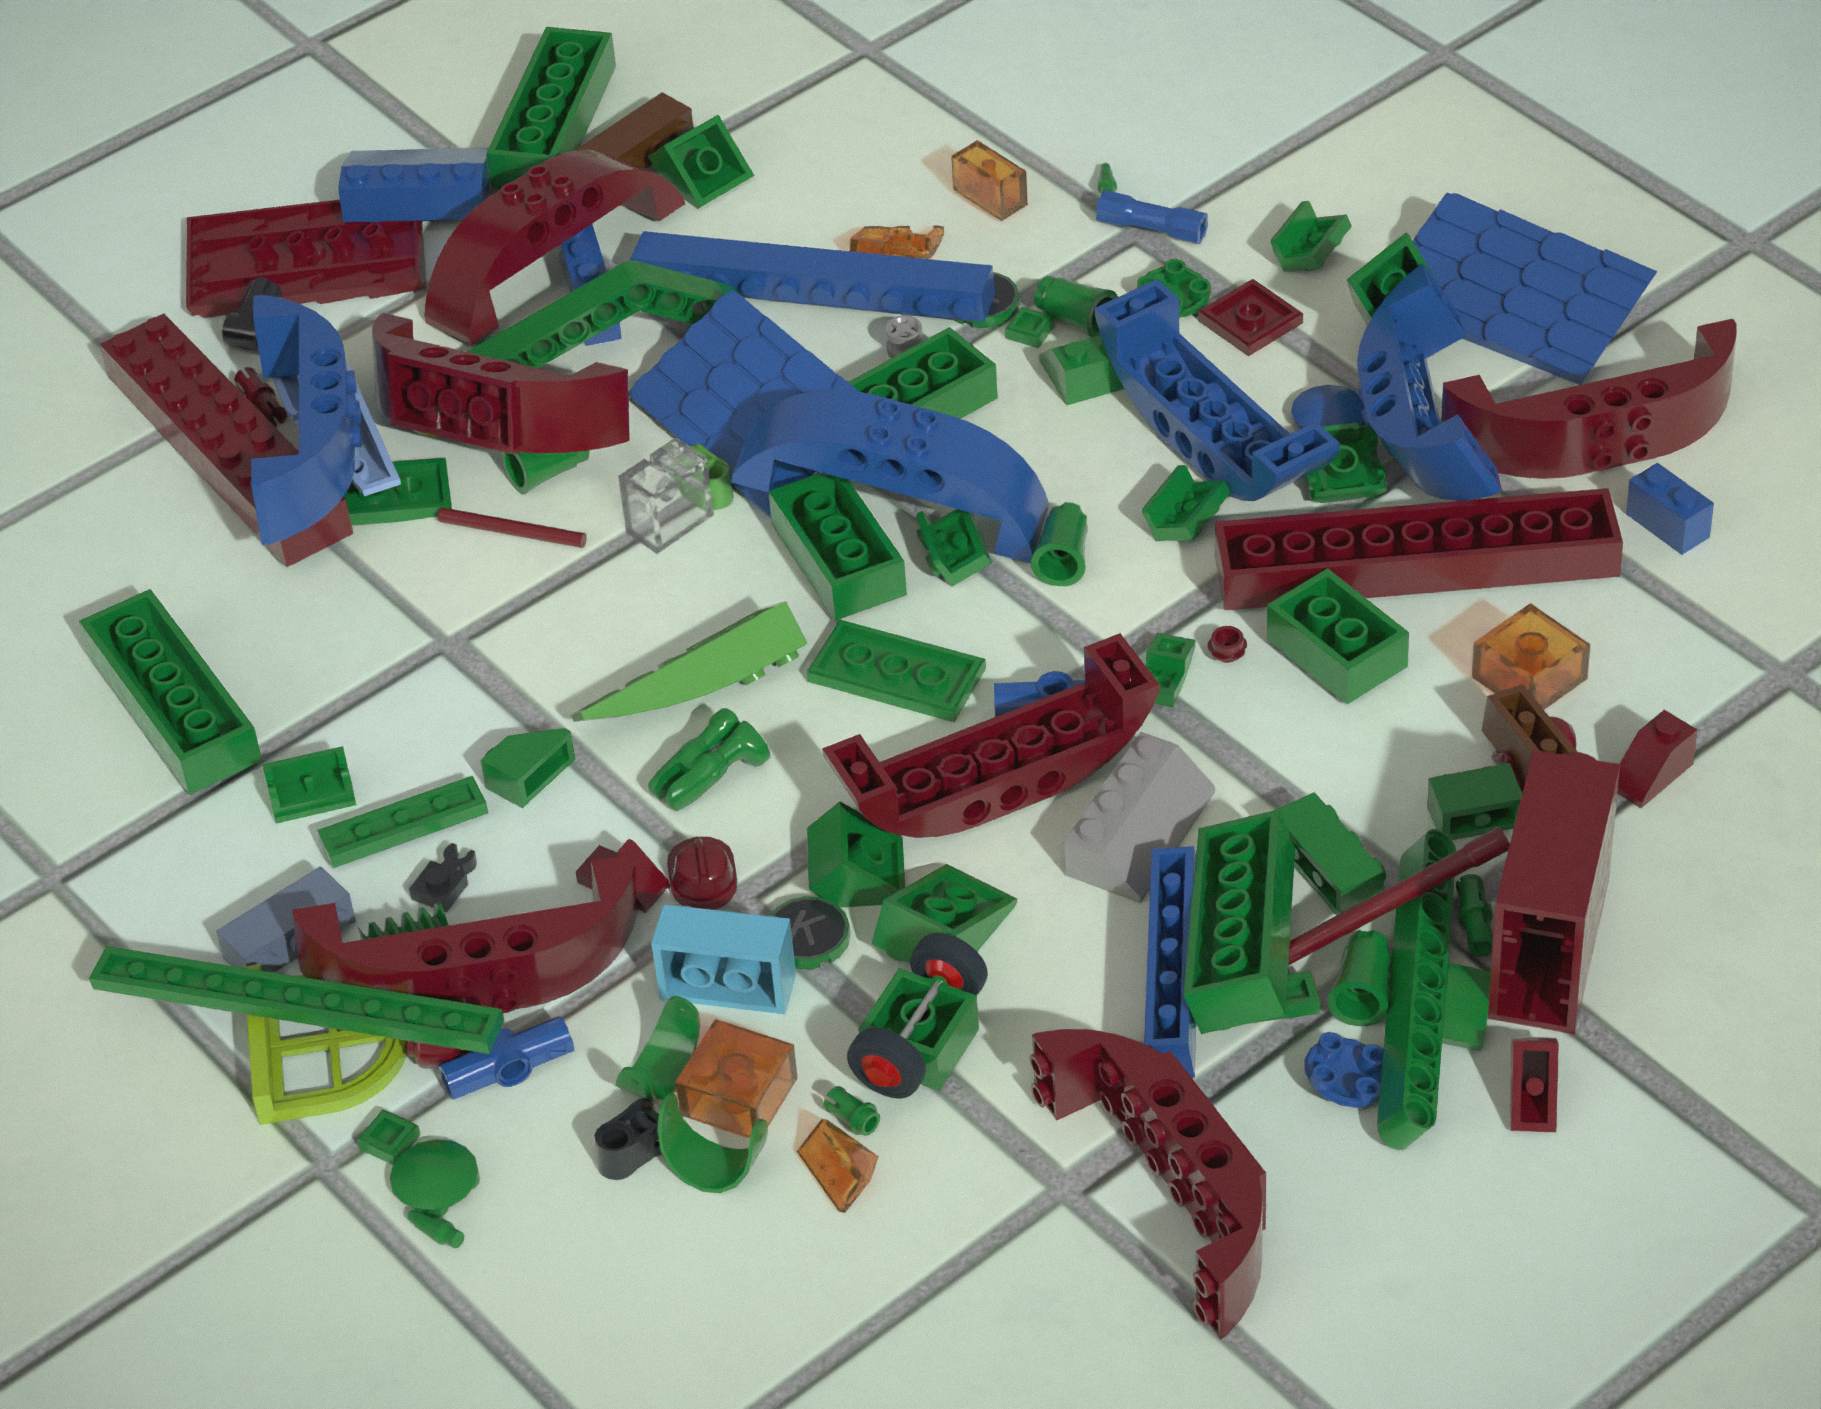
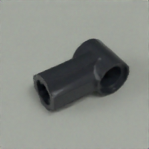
(239, 325)

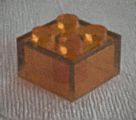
(1531, 652)
(736, 1078)

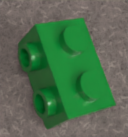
(1307, 239)
(1183, 506)
(953, 545)

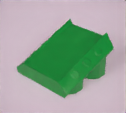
(1354, 471)

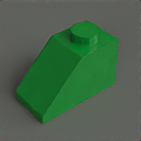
(527, 764)

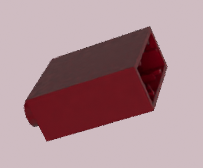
(1553, 891)

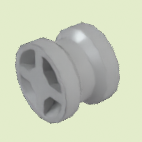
(902, 334)

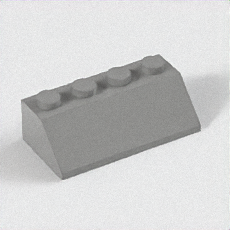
(1140, 808)

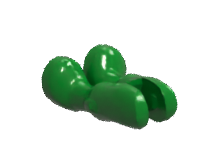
(697, 769)

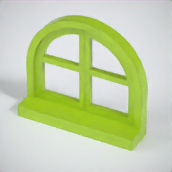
(268, 1075)

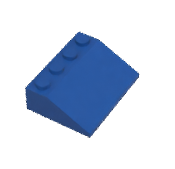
(413, 184)

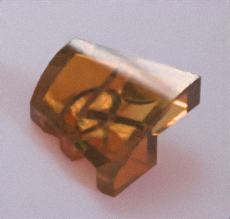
(897, 241)

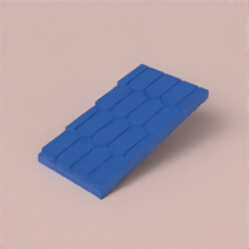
(1528, 287)
(725, 377)

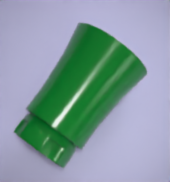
(1072, 302)
(531, 469)
(1061, 550)
(1362, 980)

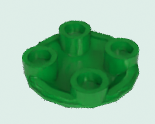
(1184, 283)
(434, 1176)

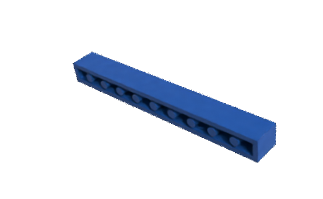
(828, 275)

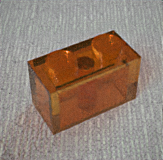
(989, 180)

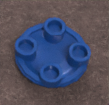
(1327, 406)
(1345, 1070)

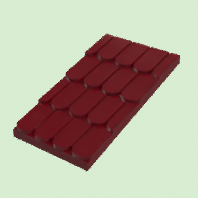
(303, 252)

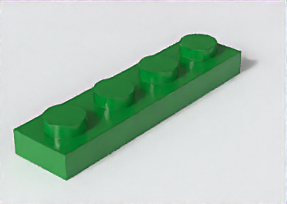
(402, 821)

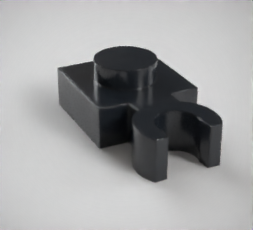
(445, 880)

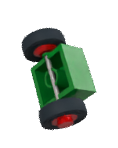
(921, 1019)

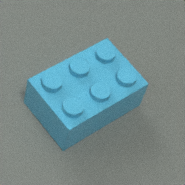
(724, 958)

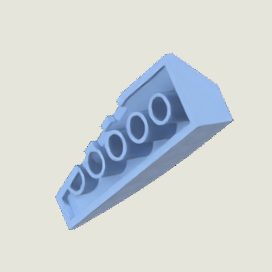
(372, 462)

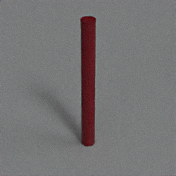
(512, 527)

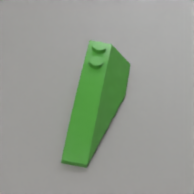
(707, 666)

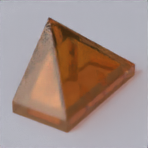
(838, 1163)

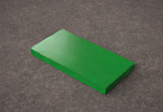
(896, 670)

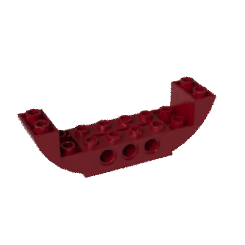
(493, 399)
(1181, 1141)

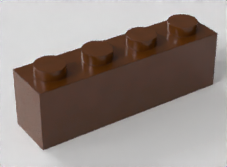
(644, 131)
(1520, 725)

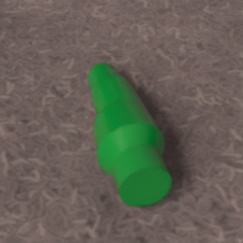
(1106, 179)
(437, 1229)

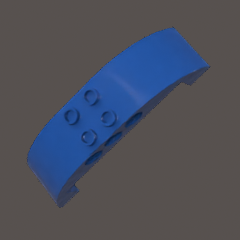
(1400, 396)
(1198, 405)
(901, 452)
(305, 487)

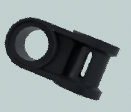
(628, 1140)

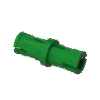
(1475, 914)

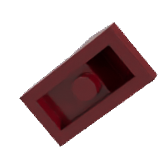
(649, 879)

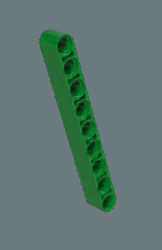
(1416, 1001)

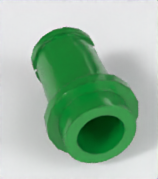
(859, 1116)

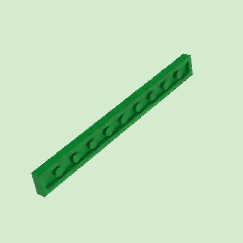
(298, 999)

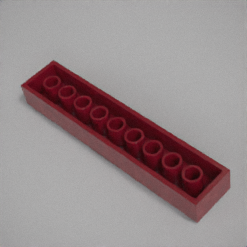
(209, 424)
(1422, 547)

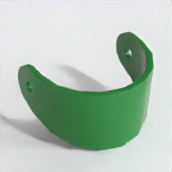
(665, 1052)
(700, 1161)

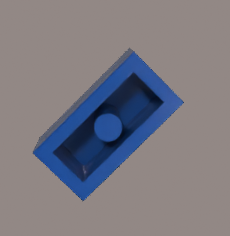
(1669, 508)

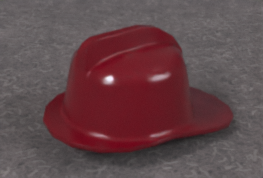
(702, 873)

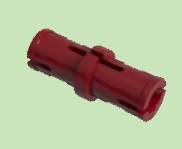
(260, 395)

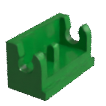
(309, 784)

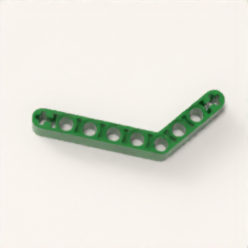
(600, 305)

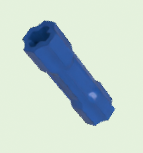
(1176, 222)

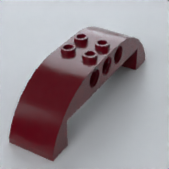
(527, 223)
(1603, 420)
(1005, 759)
(484, 962)

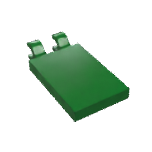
(419, 496)

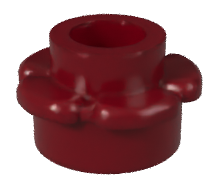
(1227, 644)

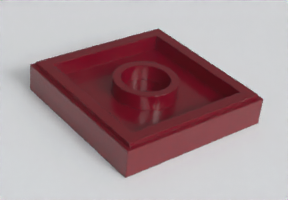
(1250, 317)

